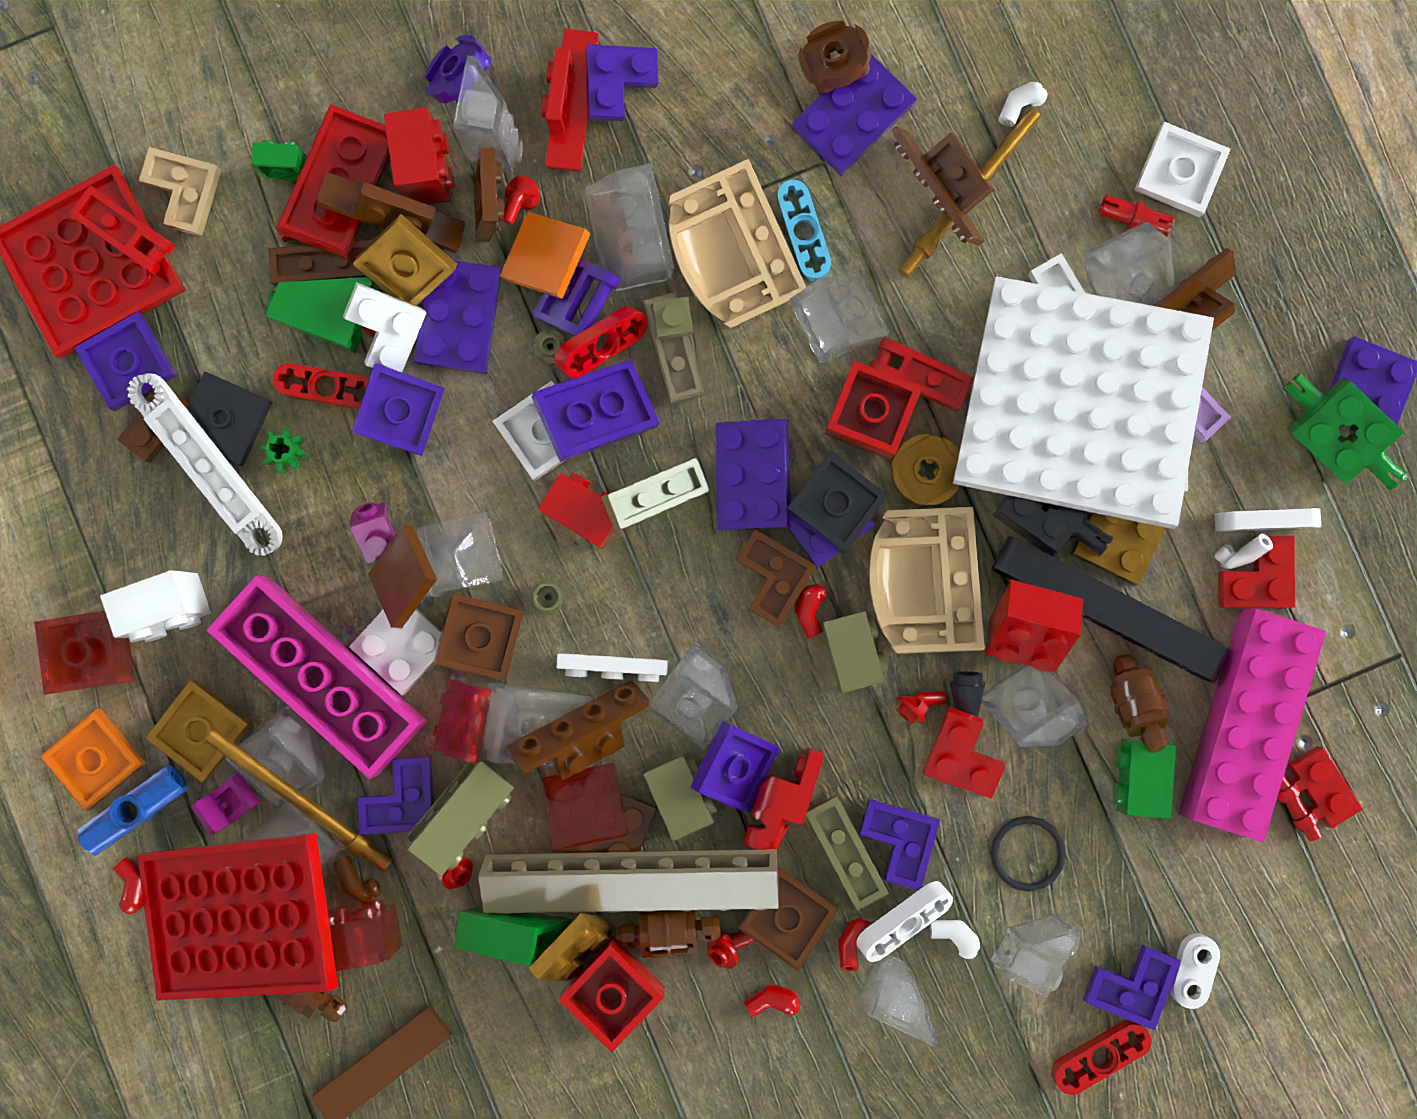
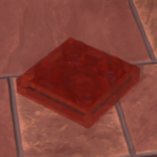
(584, 807)

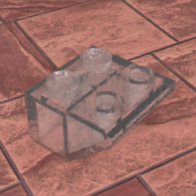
(1036, 952)

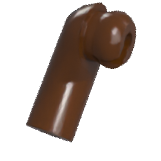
(352, 884)

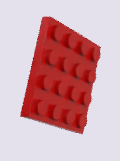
(75, 277)

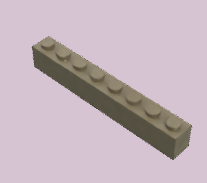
(629, 881)

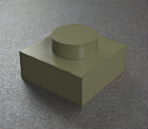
(673, 318)

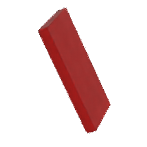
(344, 147)

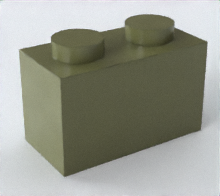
(854, 651)
(679, 805)

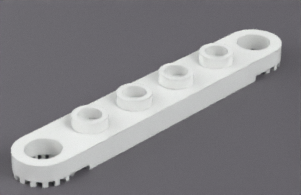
(204, 464)

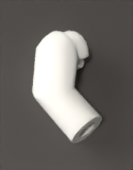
(1030, 93)
(1247, 554)
(959, 933)

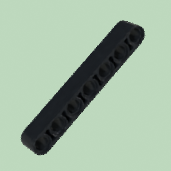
(1115, 610)

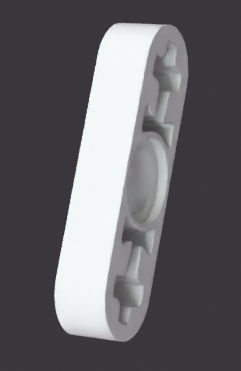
(1267, 520)
(904, 921)

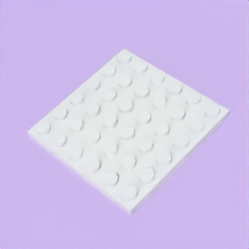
(1085, 402)

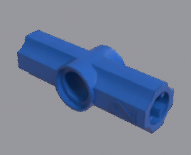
(115, 820)

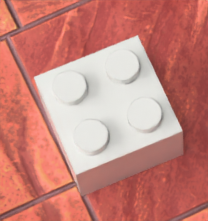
(156, 605)

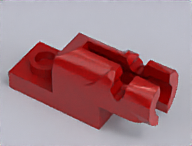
(783, 800)

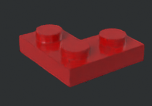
(1268, 585)
(954, 759)

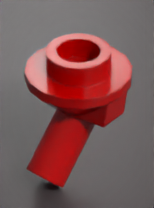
(521, 194)
(914, 707)
(458, 876)
(723, 950)

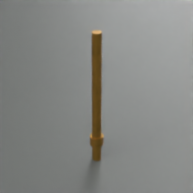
(927, 243)
(355, 843)

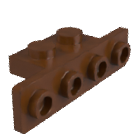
(952, 178)
(382, 207)
(1199, 292)
(581, 734)

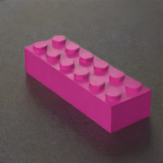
(317, 675)
(1252, 723)

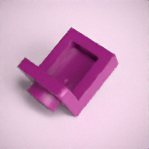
(371, 529)
(225, 804)

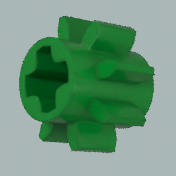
(286, 459)

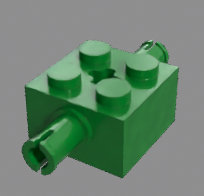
(1369, 428)

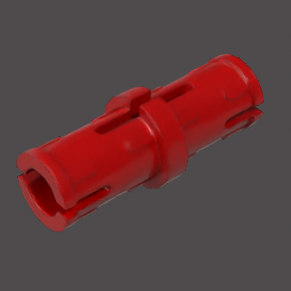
(1134, 214)

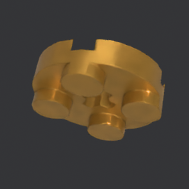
(906, 465)

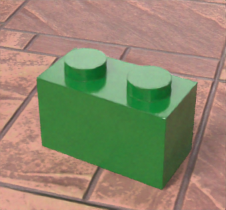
(1144, 780)

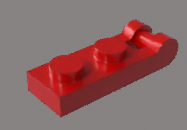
(120, 229)
(938, 380)

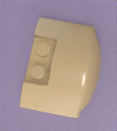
(732, 246)
(927, 581)

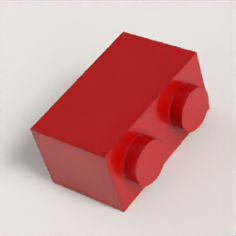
(578, 509)

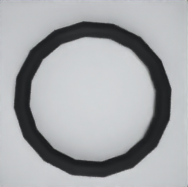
(1060, 860)

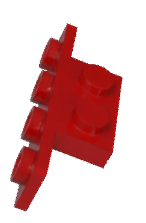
(567, 101)

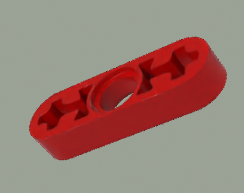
(585, 342)
(299, 391)
(1116, 1062)

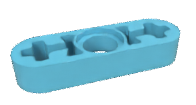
(805, 203)

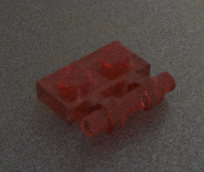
(462, 720)

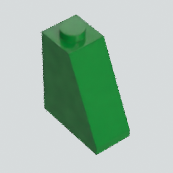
(318, 309)
(507, 937)

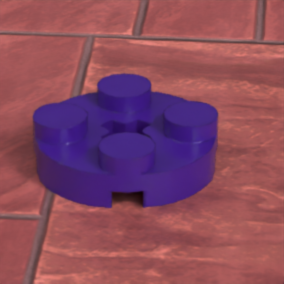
(448, 68)

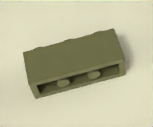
(458, 816)

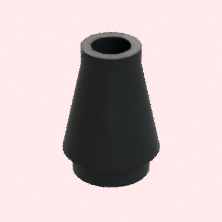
(967, 691)

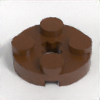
(843, 70)

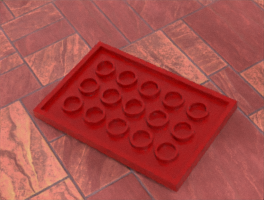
(238, 919)

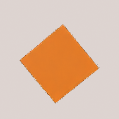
(545, 254)
(92, 759)

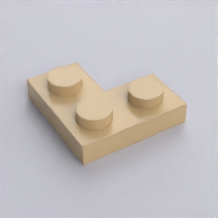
(191, 184)

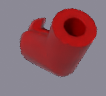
(806, 608)
(132, 895)
(847, 944)
(773, 997)

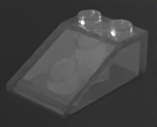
(521, 710)

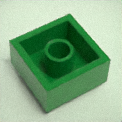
(278, 160)

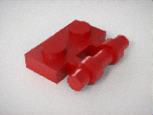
(1325, 789)

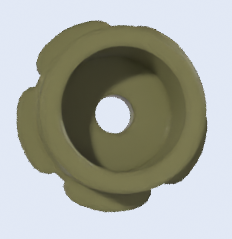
(542, 340)
(548, 587)

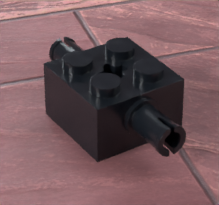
(1050, 528)

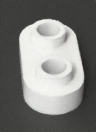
(1195, 972)

